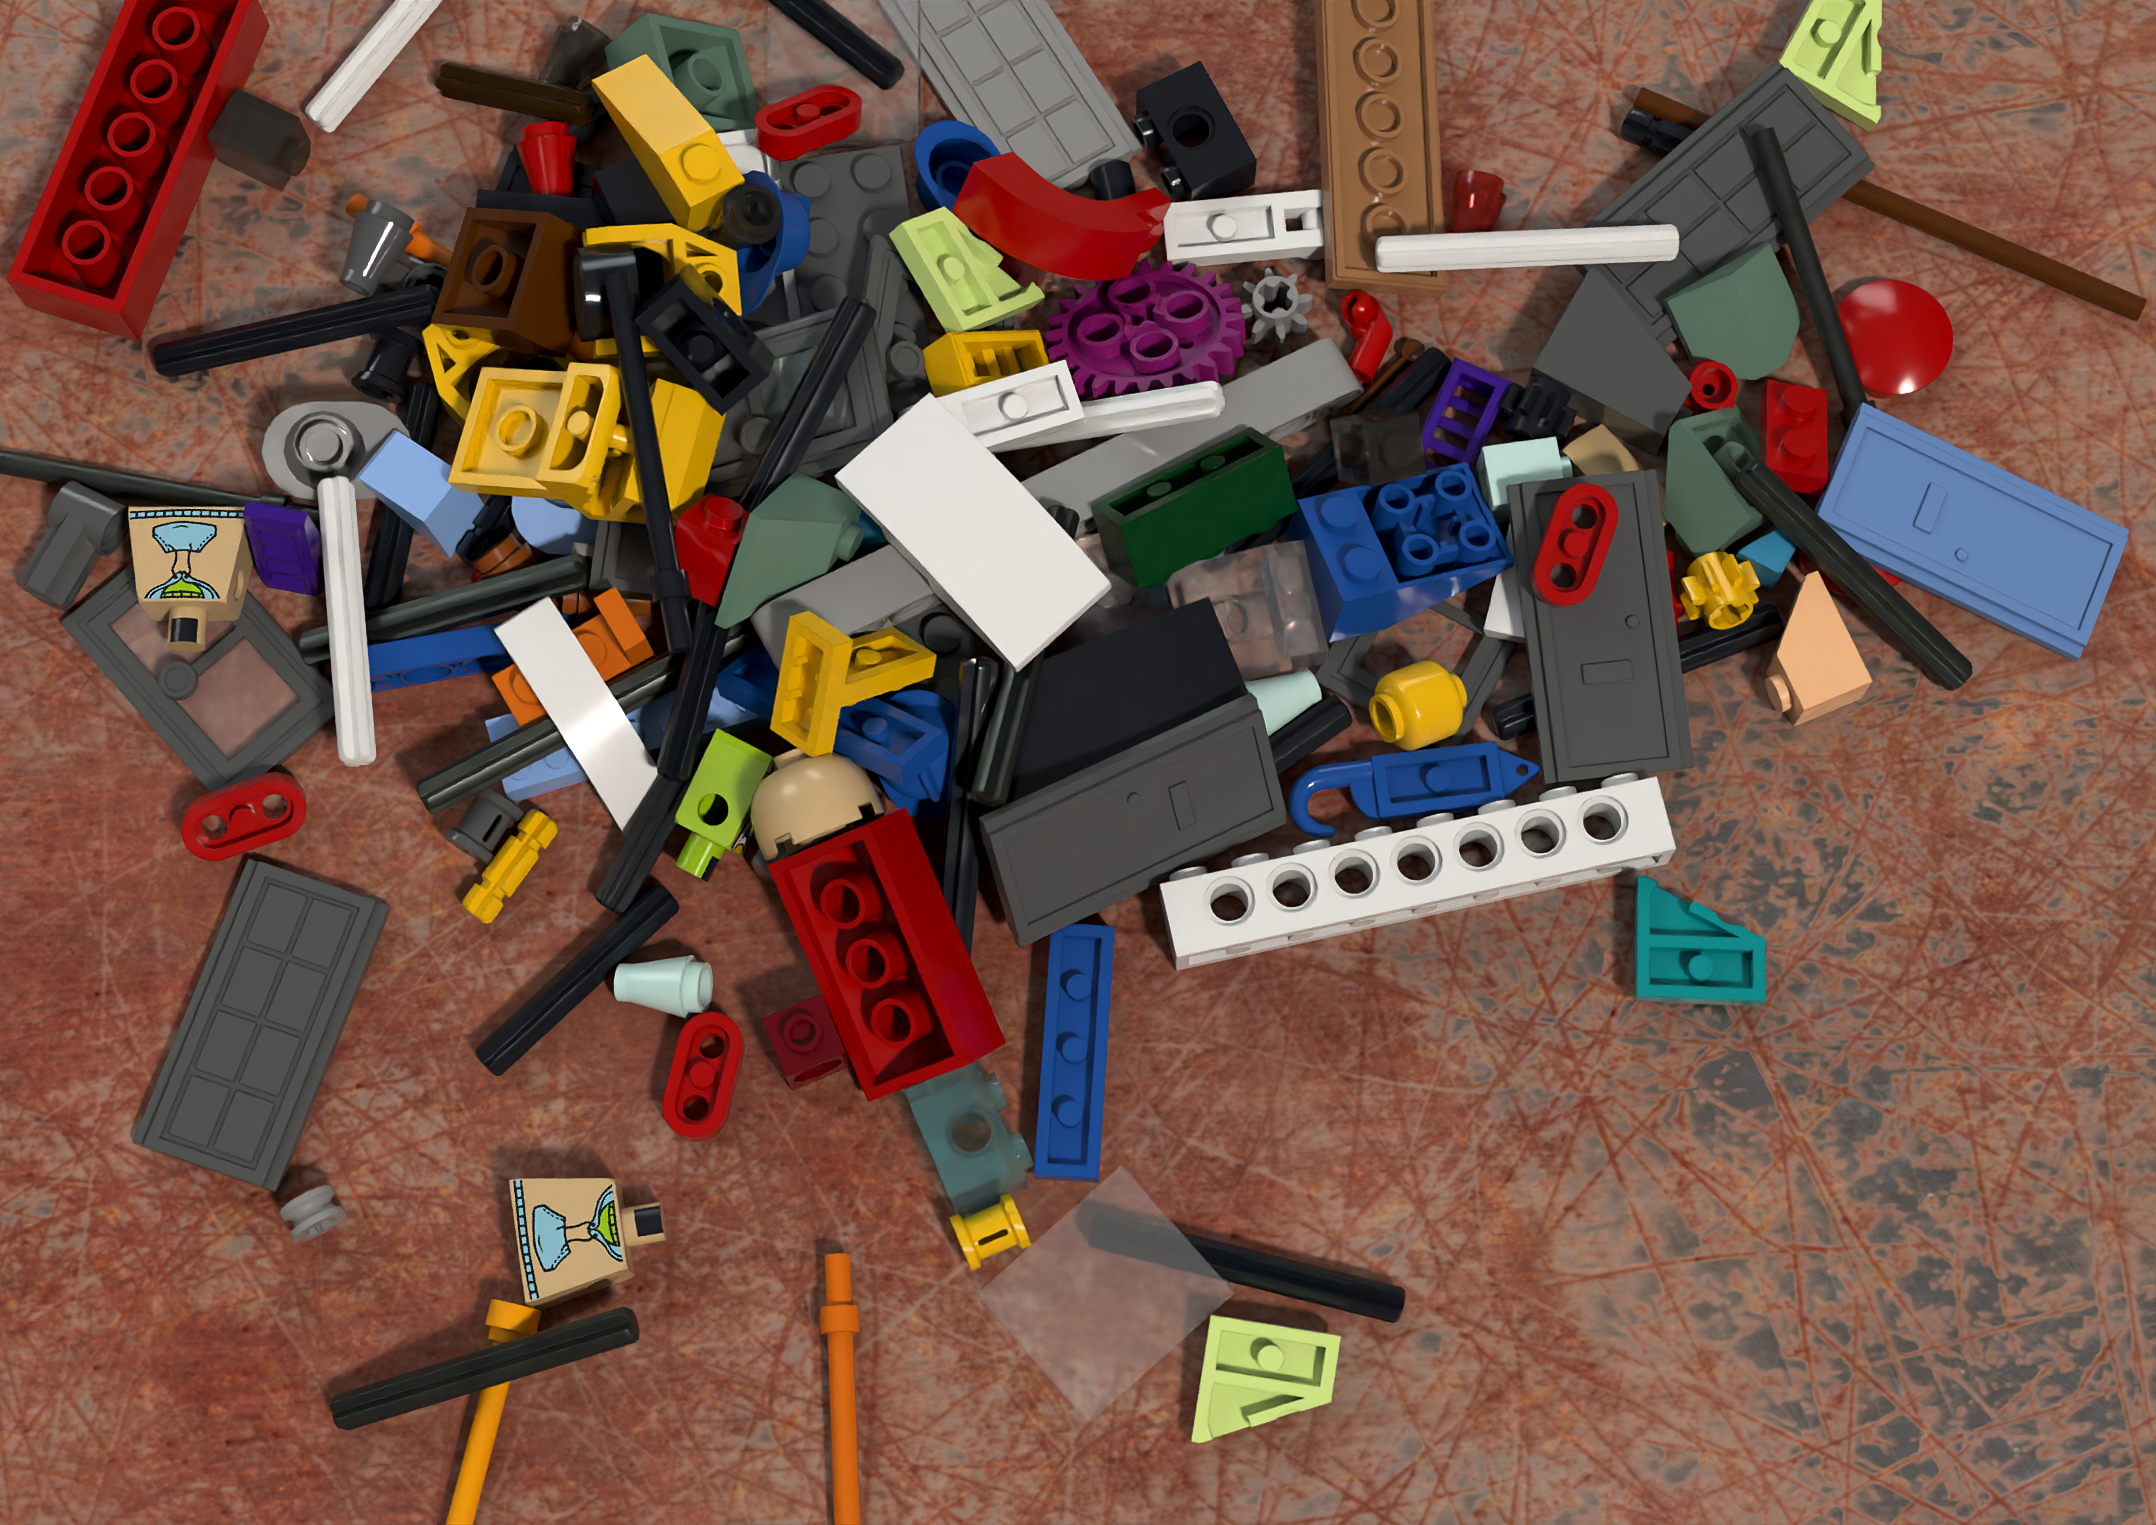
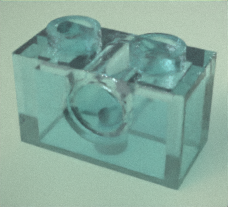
(977, 1176)

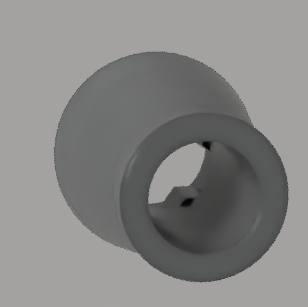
(375, 245)

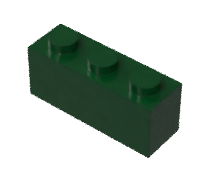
(1195, 508)

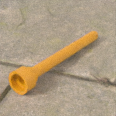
(507, 1323)

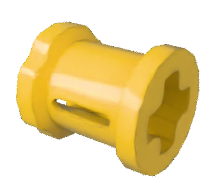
(990, 1231)

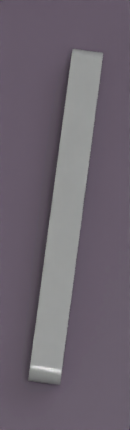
(1273, 400)

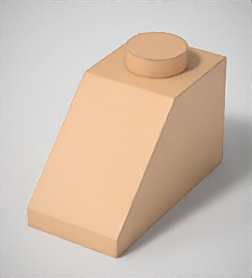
(1814, 658)

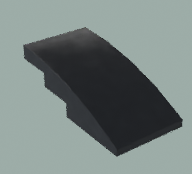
(1124, 693)

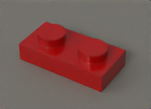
(1795, 435)

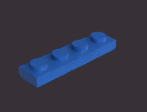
(866, 732)
(1074, 1054)

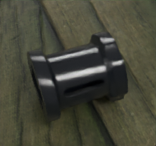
(387, 365)

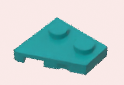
(1692, 954)

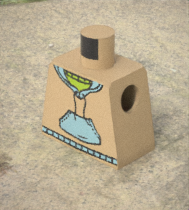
(190, 568)
(577, 1236)

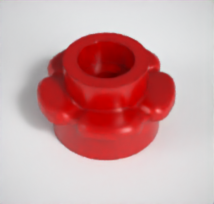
(1719, 378)

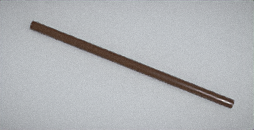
(1944, 227)

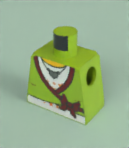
(724, 777)

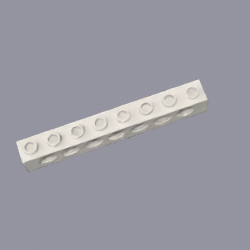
(1629, 804)

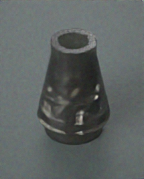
(574, 53)
(746, 218)

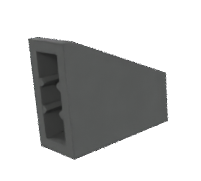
(1614, 367)

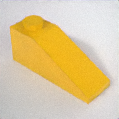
(669, 141)

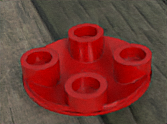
(1896, 336)

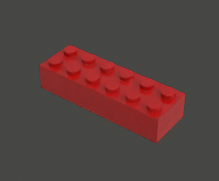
(135, 161)

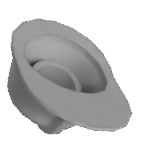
(325, 442)

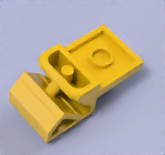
(574, 443)

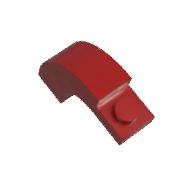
(1056, 229)

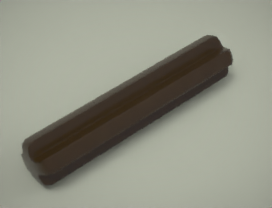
(516, 94)

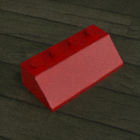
(887, 955)

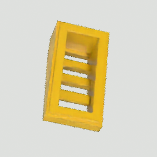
(951, 357)

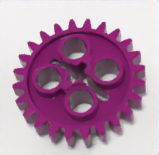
(1147, 332)

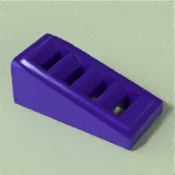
(1479, 382)
(285, 548)

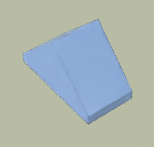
(419, 492)

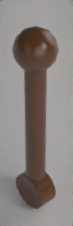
(1409, 353)

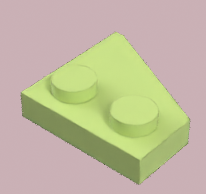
(1839, 56)
(960, 273)
(1261, 1374)

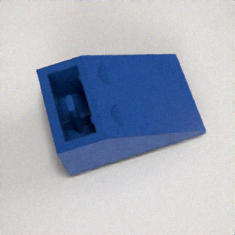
(1396, 548)

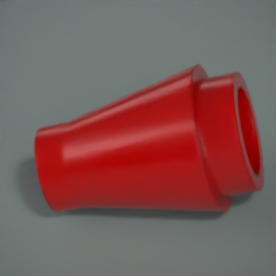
(548, 157)

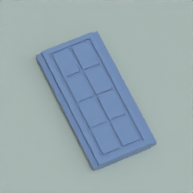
(1971, 532)

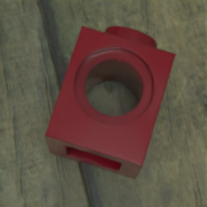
(806, 1042)

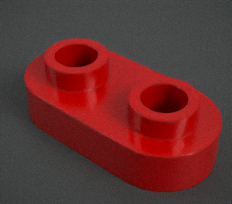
(807, 121)
(1574, 548)
(246, 817)
(703, 1078)

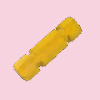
(510, 866)

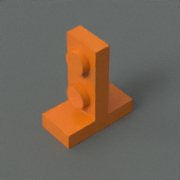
(610, 641)

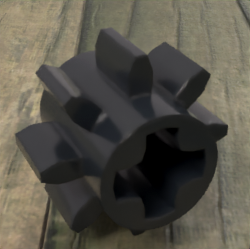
(1537, 411)

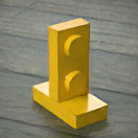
(832, 671)

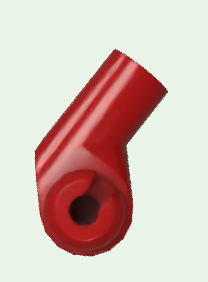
(1369, 330)

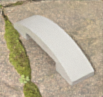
(581, 709)

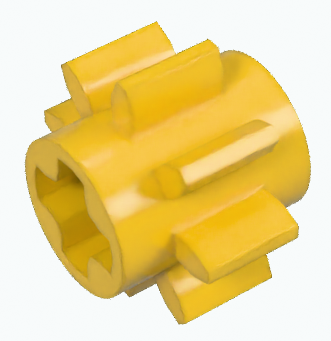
(1719, 590)

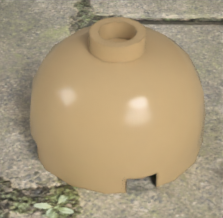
(810, 801)

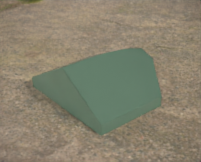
(1739, 315)

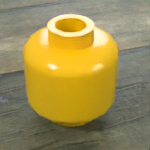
(1418, 705)

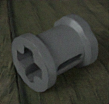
(483, 825)

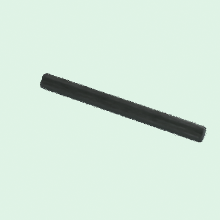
(542, 737)

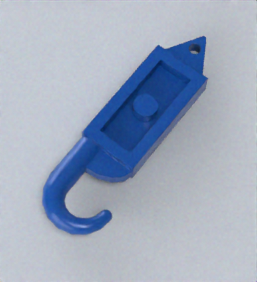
(1414, 783)

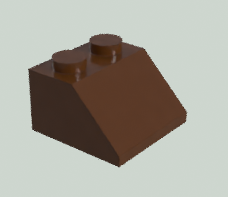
(512, 281)

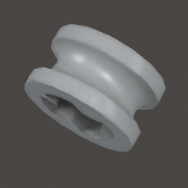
(312, 1213)

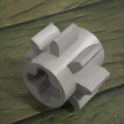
(1281, 322)

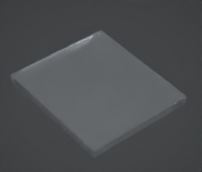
(802, 62)
(1105, 1293)

